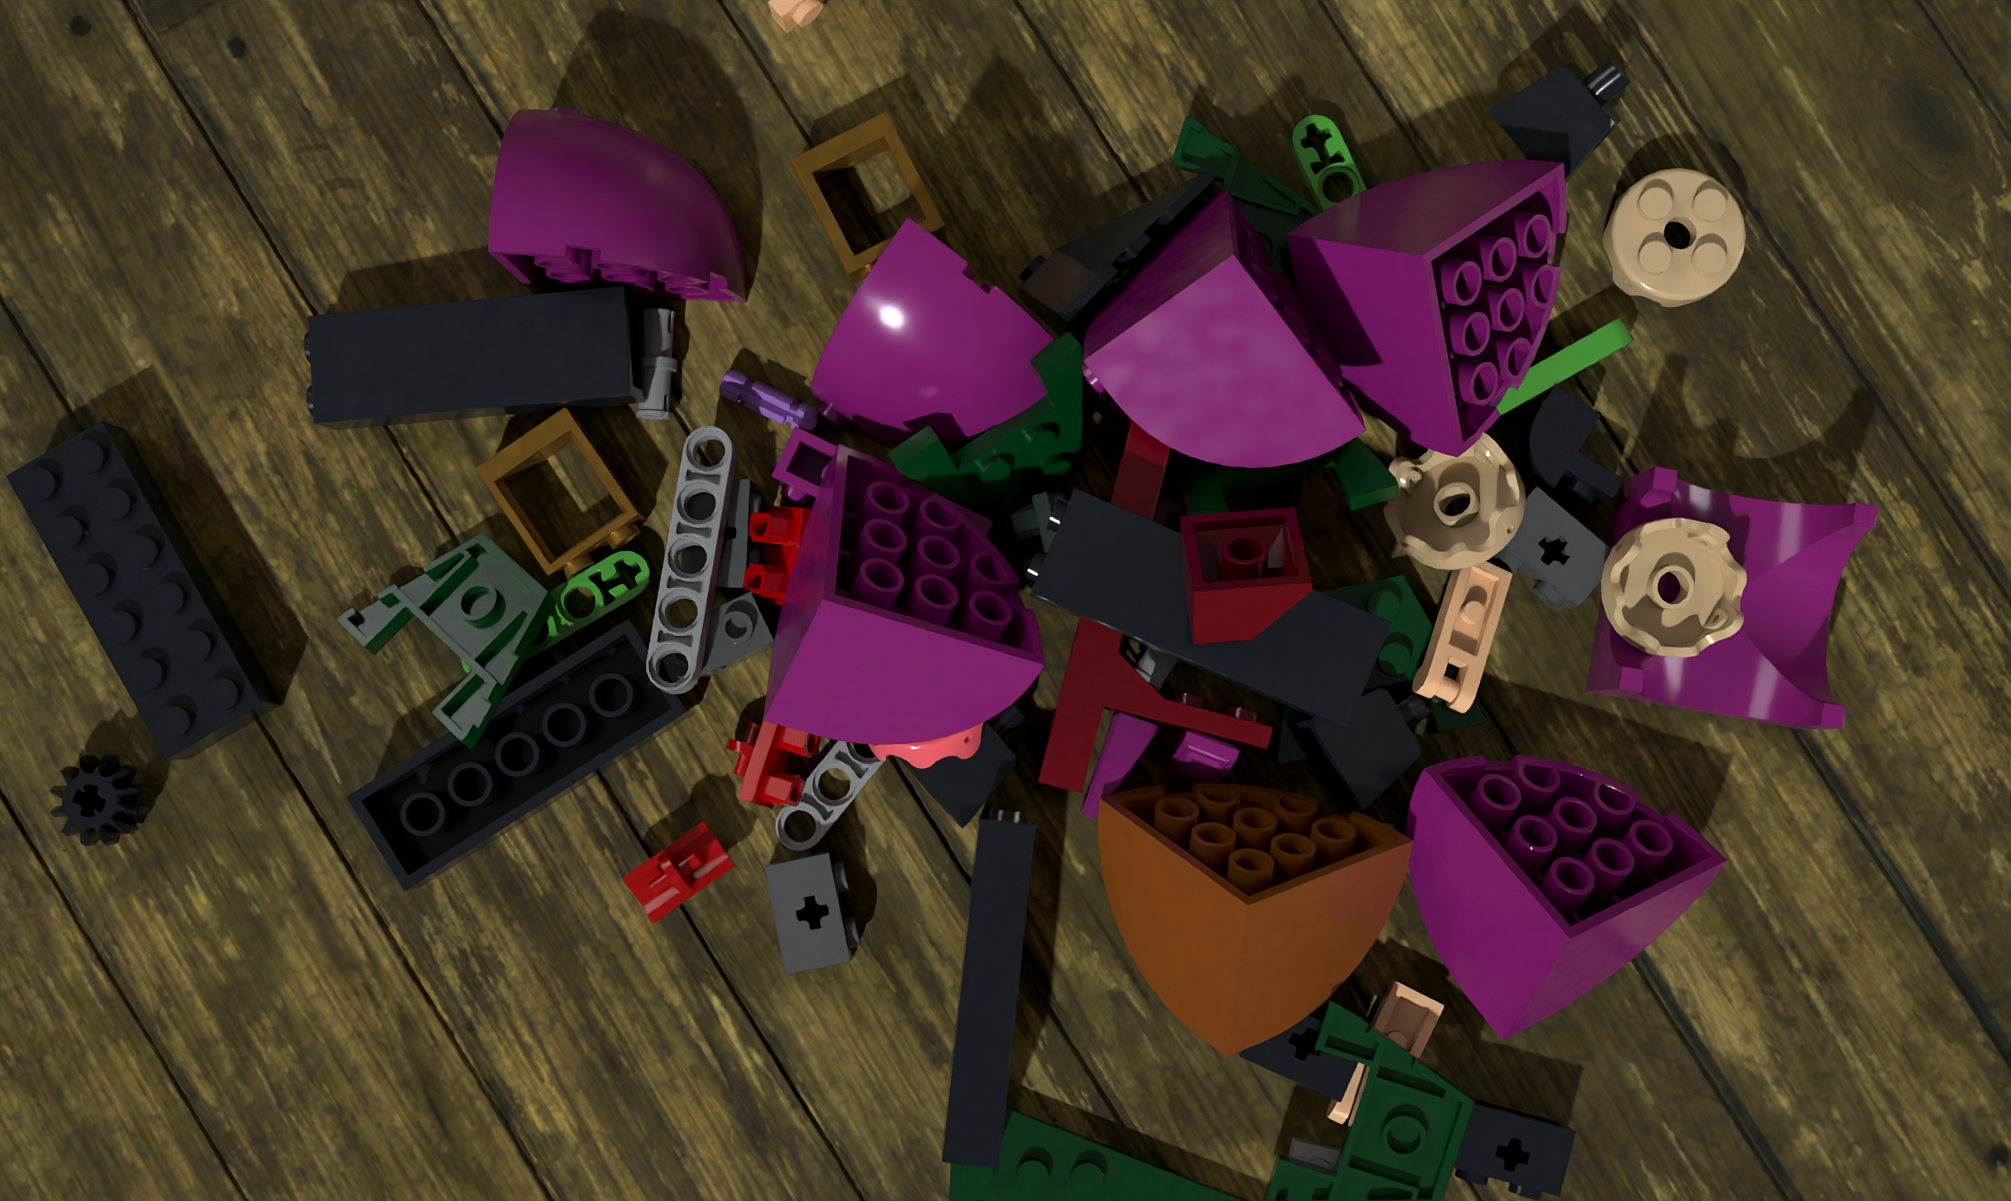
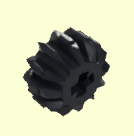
(87, 815)

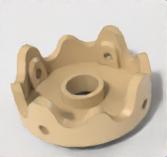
(1645, 261)
(1435, 481)
(1708, 581)

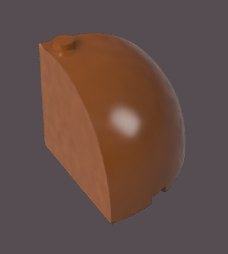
(1245, 901)

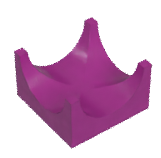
(1777, 658)

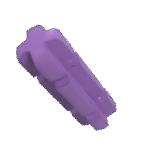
(769, 401)

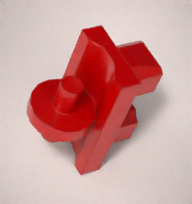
(781, 533)
(764, 763)
(679, 871)

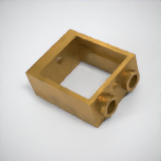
(844, 153)
(528, 453)

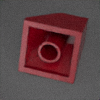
(1241, 571)

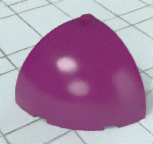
(608, 208)
(1436, 291)
(928, 350)
(1219, 350)
(896, 616)
(1544, 879)

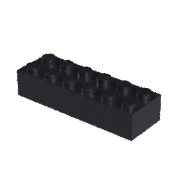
(144, 590)
(530, 755)

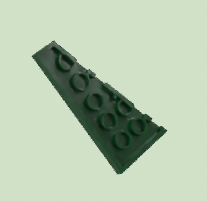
(1060, 1165)

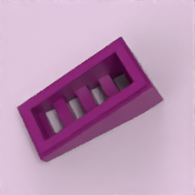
(1120, 750)
(1201, 757)

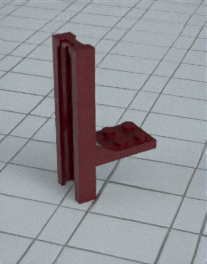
(1103, 679)

